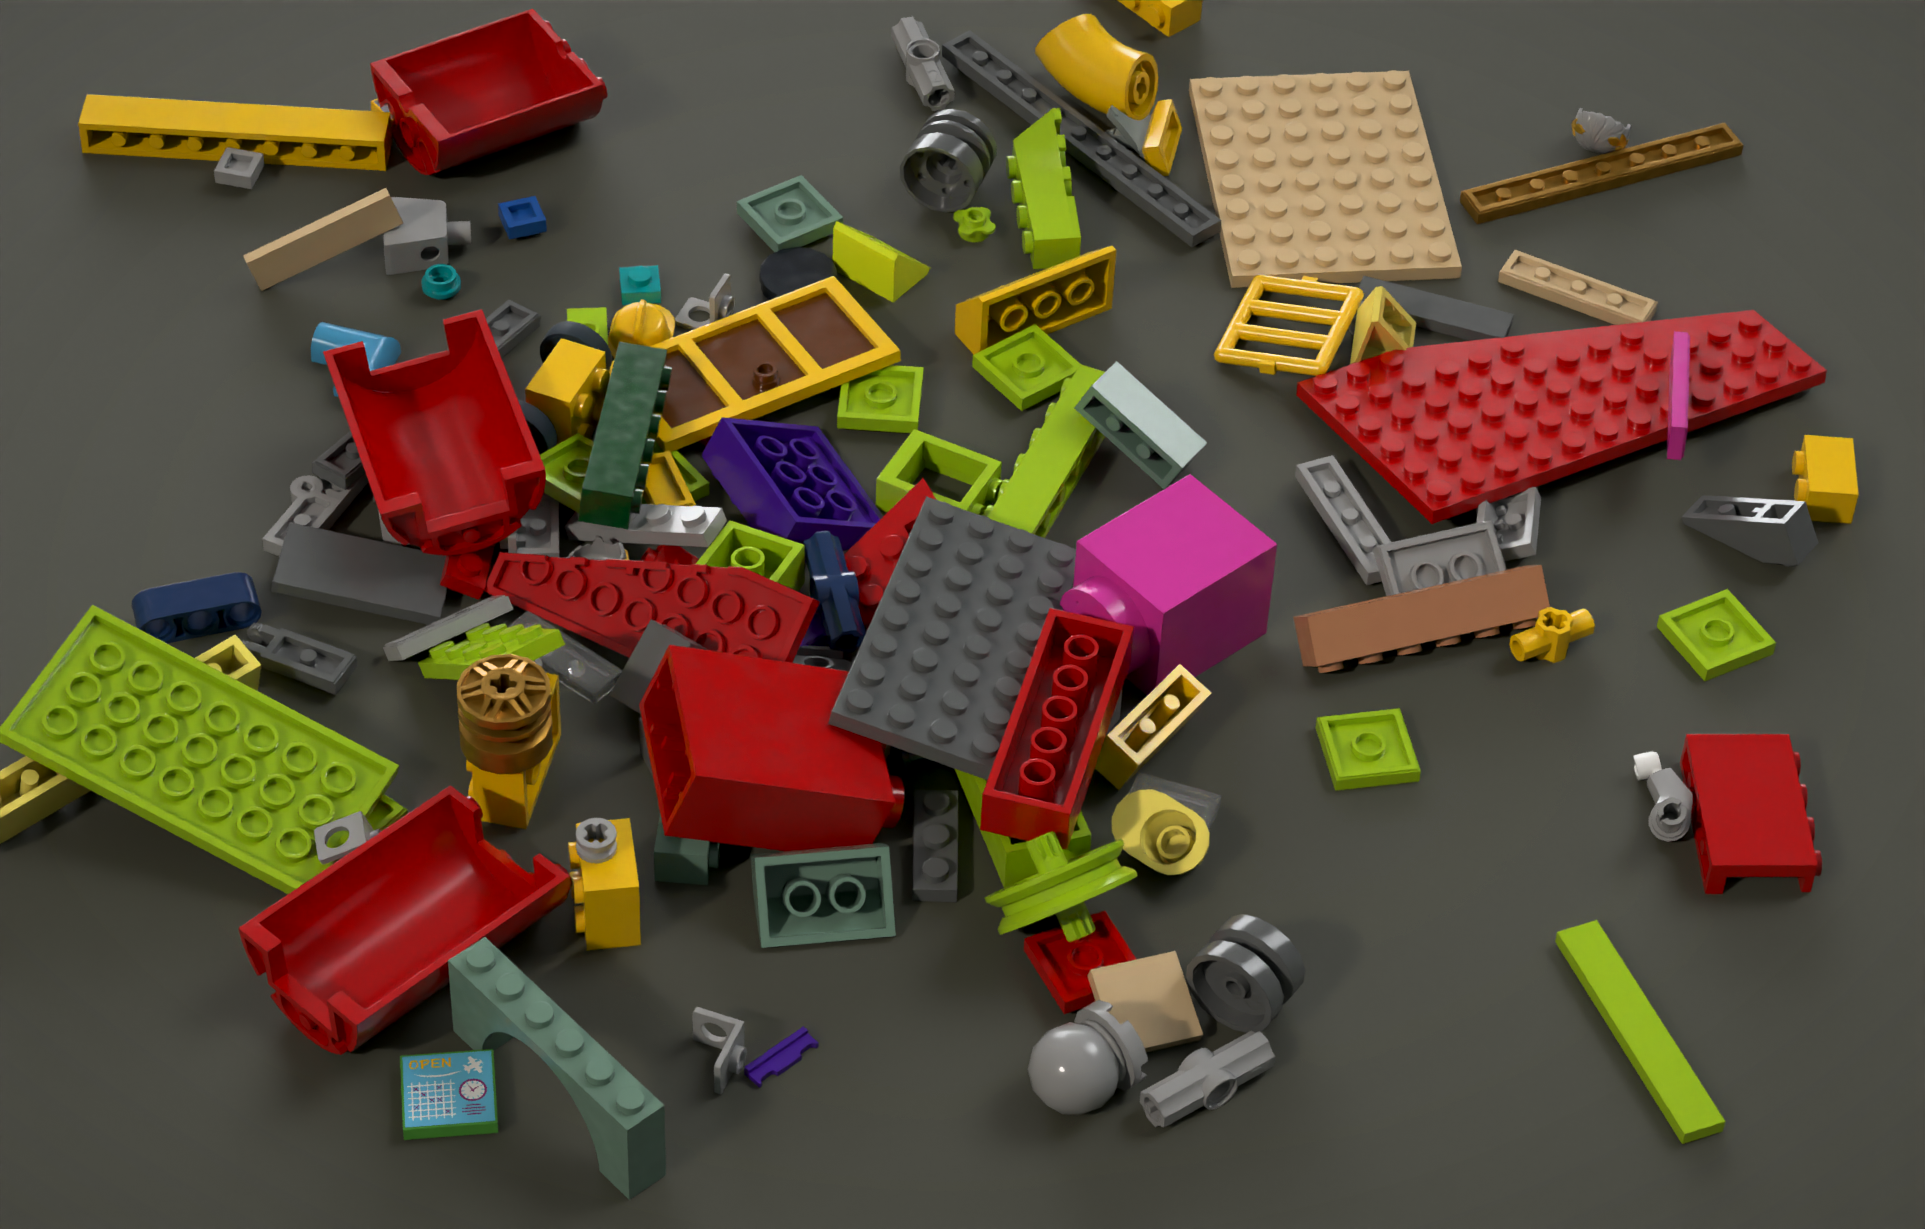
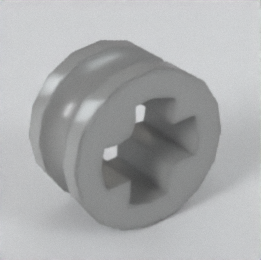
(596, 851)

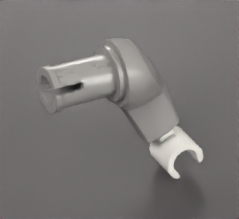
(1672, 798)

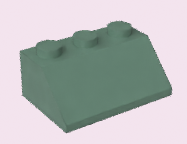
(823, 895)

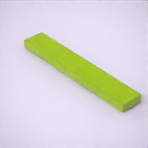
(1640, 1032)

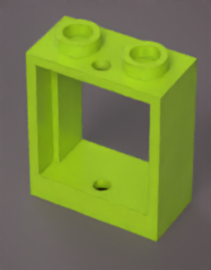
(941, 456)

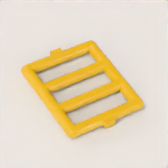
(1272, 363)

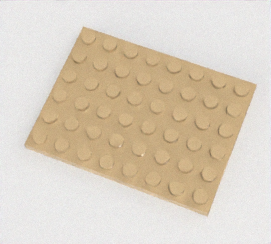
(1323, 178)

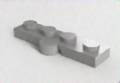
(314, 504)

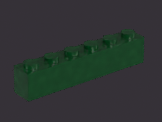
(623, 436)

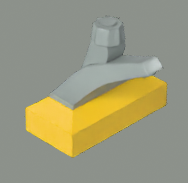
(1152, 137)

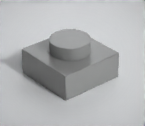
(239, 168)

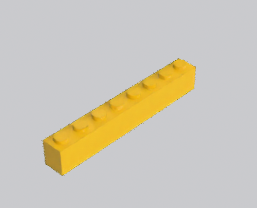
(207, 128)

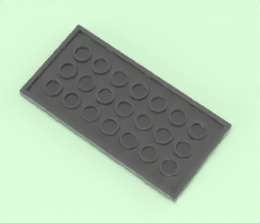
(954, 637)

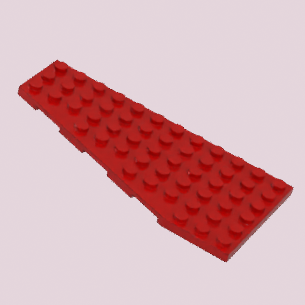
(1536, 407)

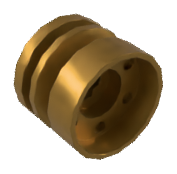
(504, 714)

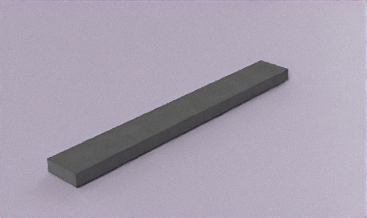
(508, 326)

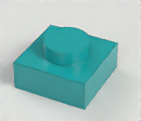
(639, 284)

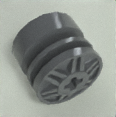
(948, 160)

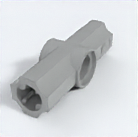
(922, 63)
(1207, 1079)

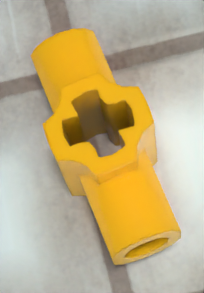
(1552, 634)

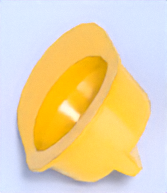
(640, 325)

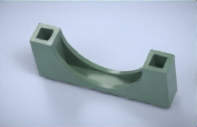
(625, 1120)

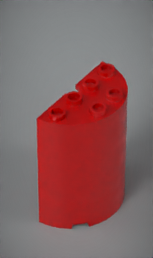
(484, 91)

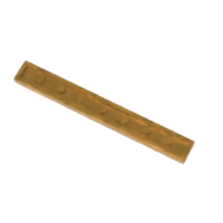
(1600, 173)

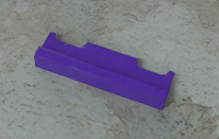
(780, 1057)

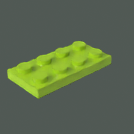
(482, 641)

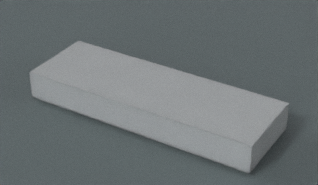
(447, 627)

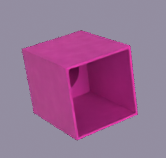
(1182, 575)

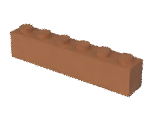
(1421, 616)

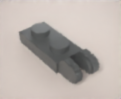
(300, 657)

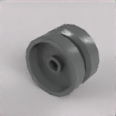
(1245, 973)

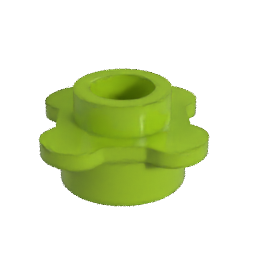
(974, 223)

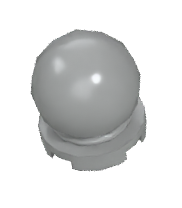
(1085, 1061)

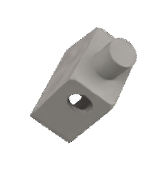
(423, 236)

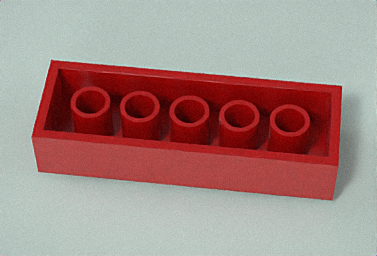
(1057, 727)

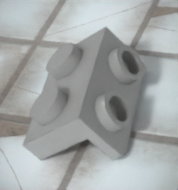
(1514, 522)
(538, 531)

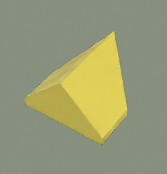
(1381, 326)

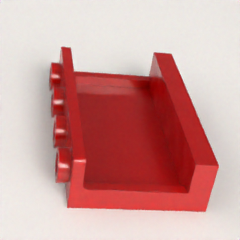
(1749, 809)

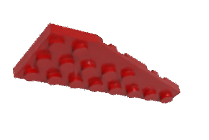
(617, 598)

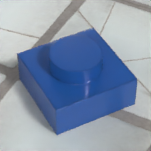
(522, 217)

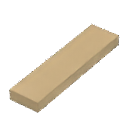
(323, 239)
(1575, 290)

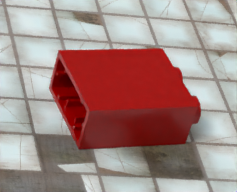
(751, 757)

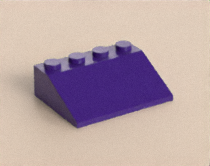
(789, 481)

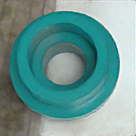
(441, 282)

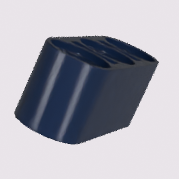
(197, 607)

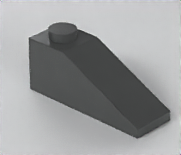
(1757, 527)

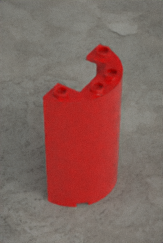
(442, 440)
(387, 918)

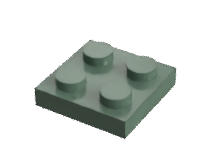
(789, 214)

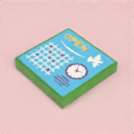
(448, 1094)

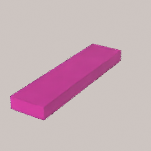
(1678, 396)

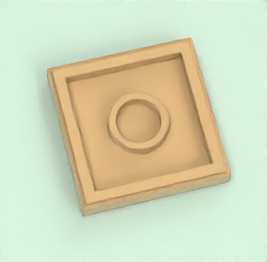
(1151, 997)

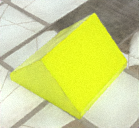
(874, 263)

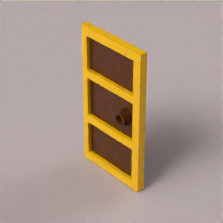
(768, 359)

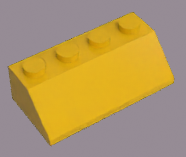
(1045, 298)

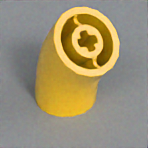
(1099, 67)

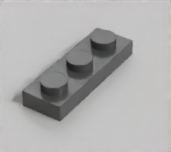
(935, 845)

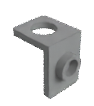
(719, 306)
(359, 833)
(733, 1050)

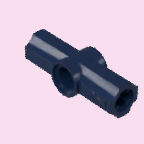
(836, 591)

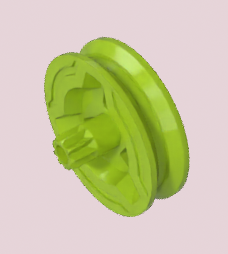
(1061, 886)

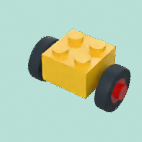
(569, 385)

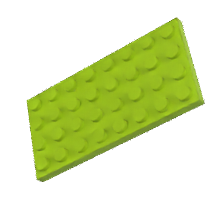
(194, 750)

